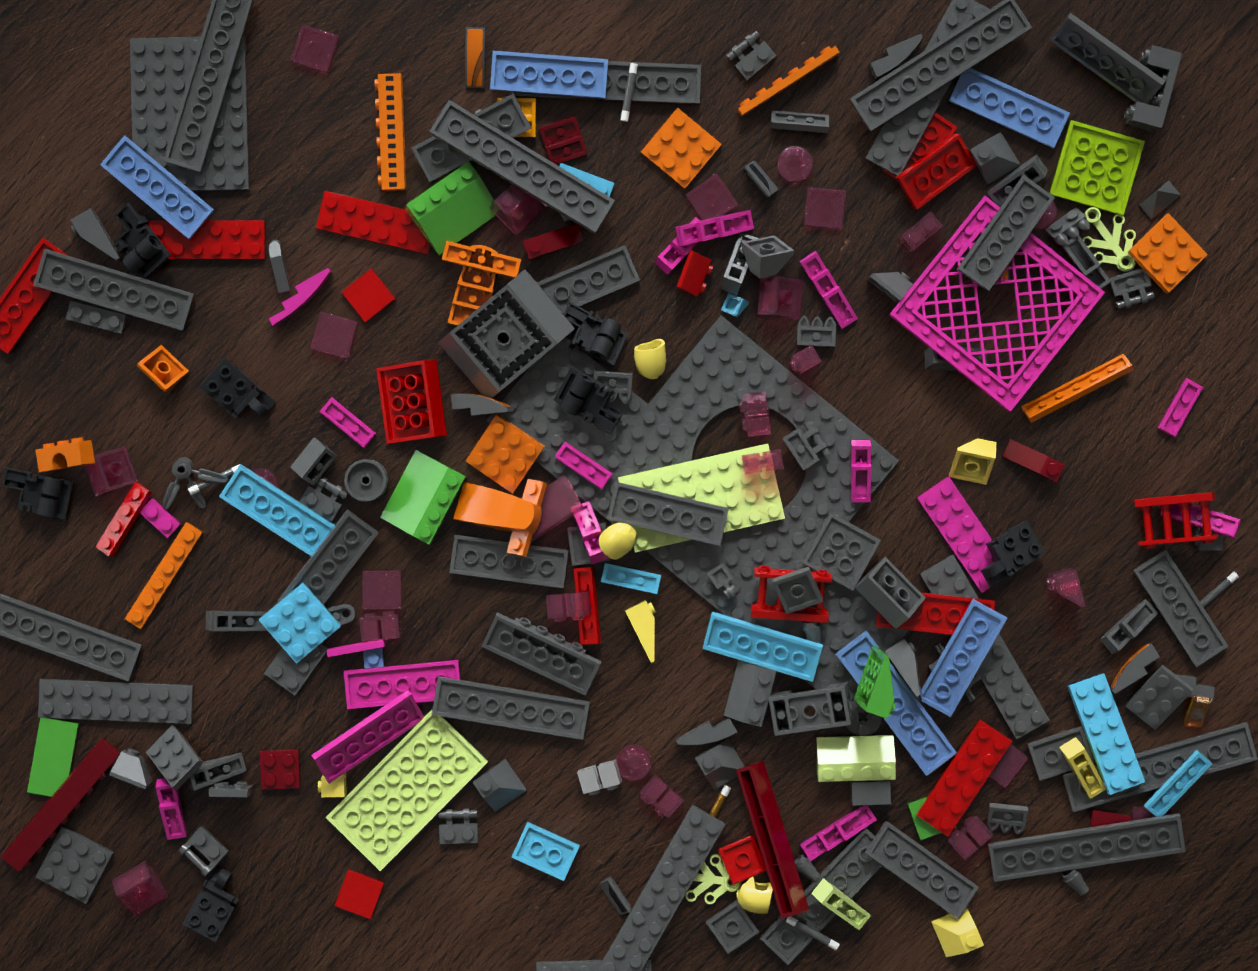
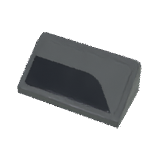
(760, 179)
(615, 896)

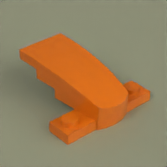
(477, 276)
(504, 512)

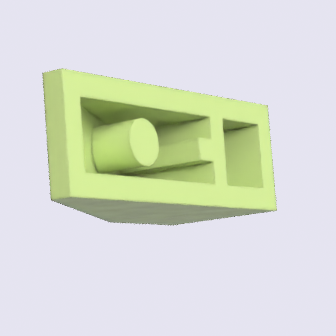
(840, 904)

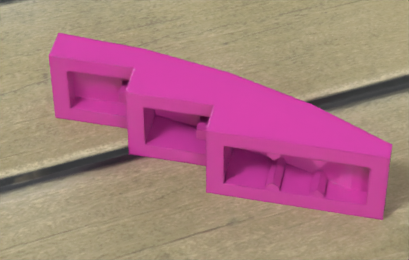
(714, 227)
(828, 289)
(306, 291)
(838, 832)

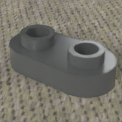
(337, 613)

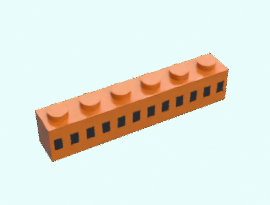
(391, 132)

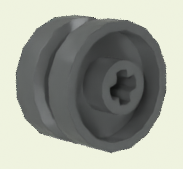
(366, 468)

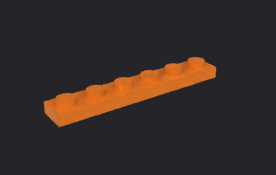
(794, 75)
(1077, 388)
(163, 575)

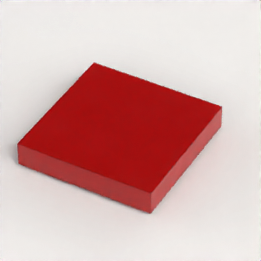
(368, 295)
(742, 860)
(359, 894)

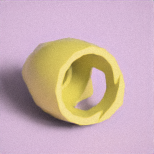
(650, 361)
(617, 540)
(755, 896)

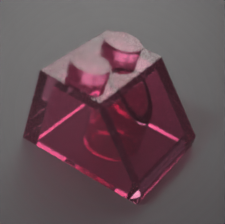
(516, 209)
(780, 297)
(111, 471)
(1066, 585)
(139, 888)

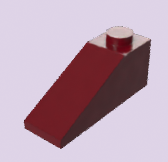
(553, 241)
(1033, 461)

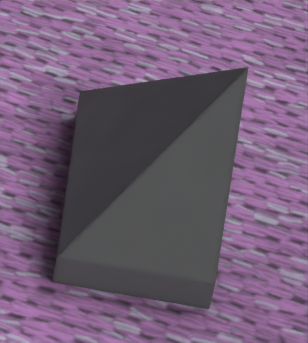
(1159, 200)

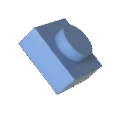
(373, 658)

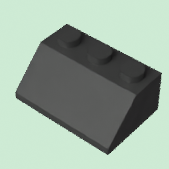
(890, 593)
(749, 693)

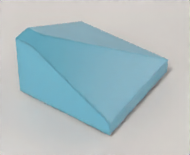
(734, 305)

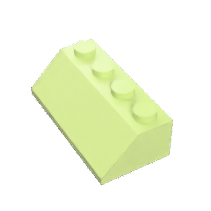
(856, 758)

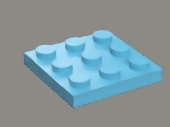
(299, 622)

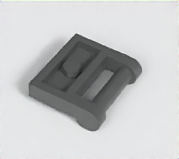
(208, 846)

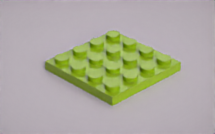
(1096, 167)

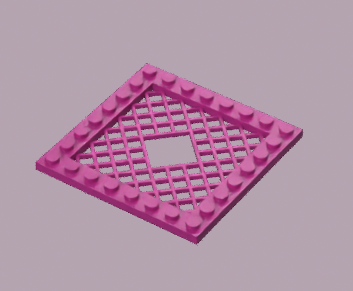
(978, 373)

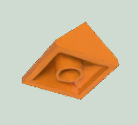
(163, 368)

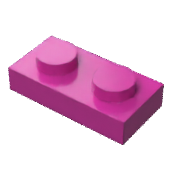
(160, 518)

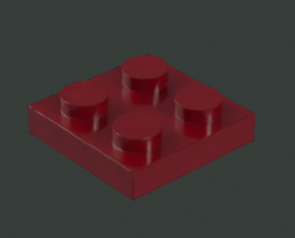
(280, 769)

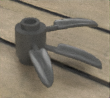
(202, 474)

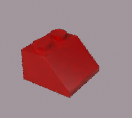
(694, 274)

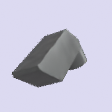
(278, 266)

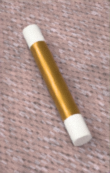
(720, 800)

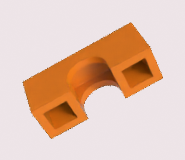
(76, 454)

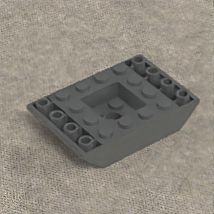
(525, 316)

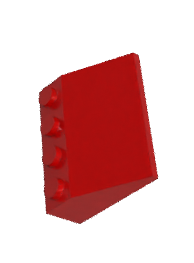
(411, 401)

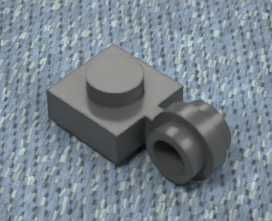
(720, 577)

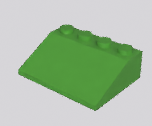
(452, 208)
(423, 497)
(875, 686)

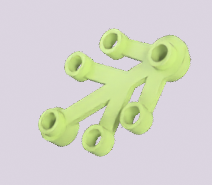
(1111, 241)
(709, 879)

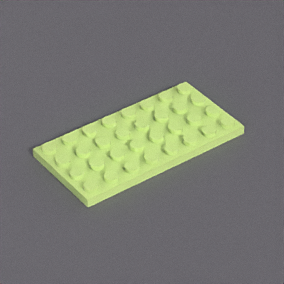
(716, 481)
(406, 789)

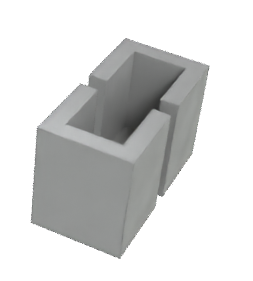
(590, 778)

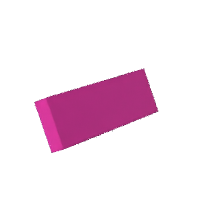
(1180, 407)
(347, 422)
(583, 465)
(356, 647)

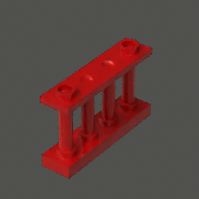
(1184, 502)
(762, 610)

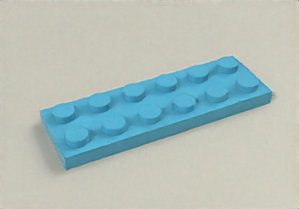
(276, 510)
(762, 646)
(1106, 734)

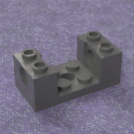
(1151, 117)
(831, 708)

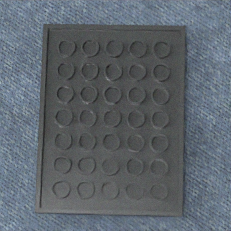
(157, 88)

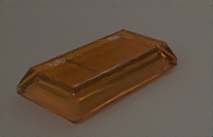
(1197, 711)

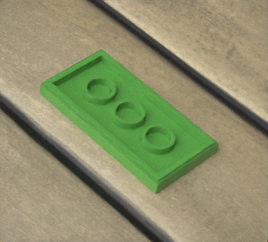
(52, 755)

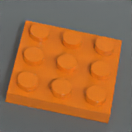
(681, 148)
(1167, 253)
(505, 453)

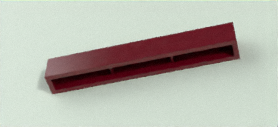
(60, 804)
(772, 839)

